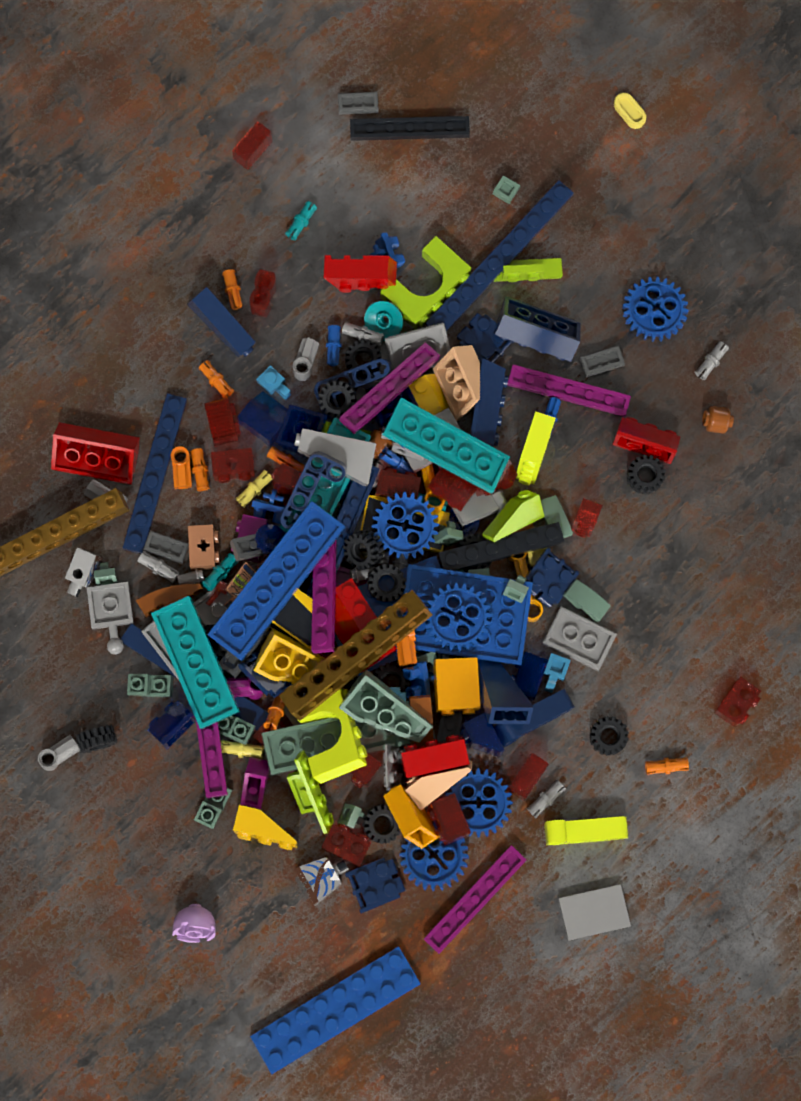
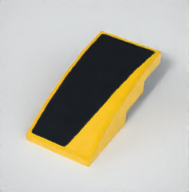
(373, 503)
(297, 618)

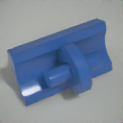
(385, 247)
(262, 506)
(419, 679)

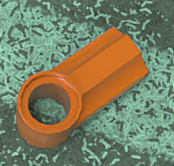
(181, 470)
(406, 650)

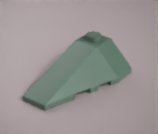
(379, 706)

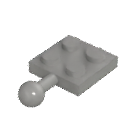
(110, 608)

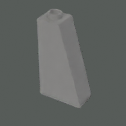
(354, 453)

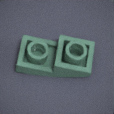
(554, 513)
(586, 599)
(150, 685)
(236, 729)
(212, 809)

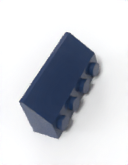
(538, 329)
(486, 410)

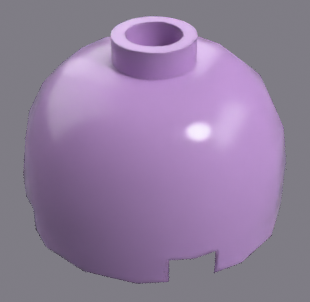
(194, 923)

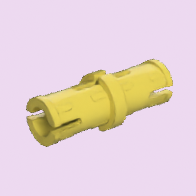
(254, 488)
(242, 750)

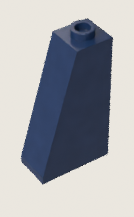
(222, 323)
(501, 695)

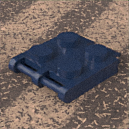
(483, 338)
(550, 578)
(266, 685)
(376, 884)

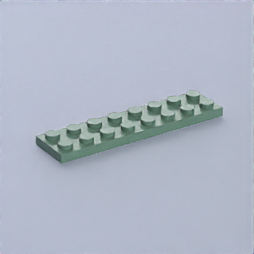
(319, 736)

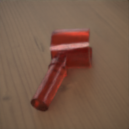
(220, 588)

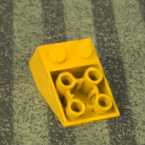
(256, 824)

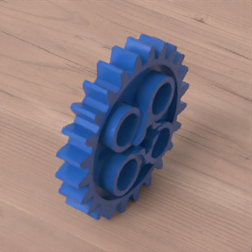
(665, 295)
(409, 507)
(466, 600)
(477, 783)
(420, 868)

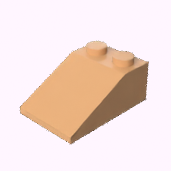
(459, 379)
(427, 787)

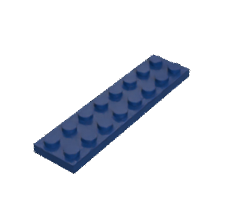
(276, 581)
(335, 1010)

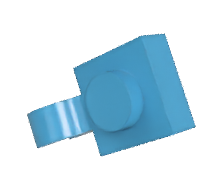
(272, 382)
(555, 669)

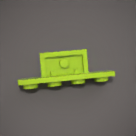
(531, 270)
(308, 793)

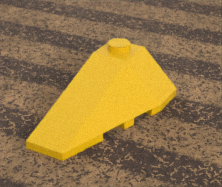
(429, 394)
(285, 658)

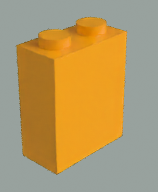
(456, 685)
(411, 820)

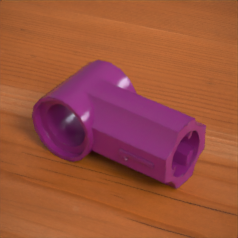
(242, 688)

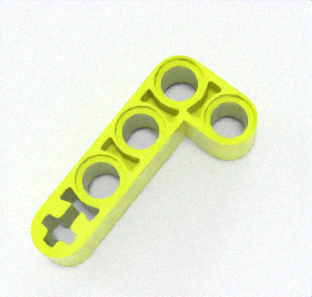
(587, 830)

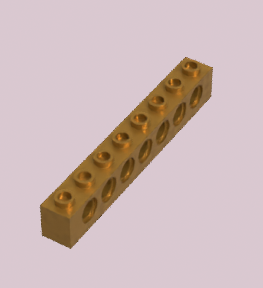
(62, 530)
(366, 655)

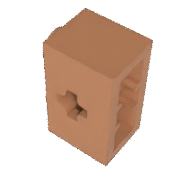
(198, 536)

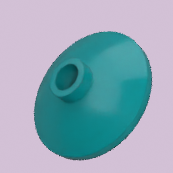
(375, 318)

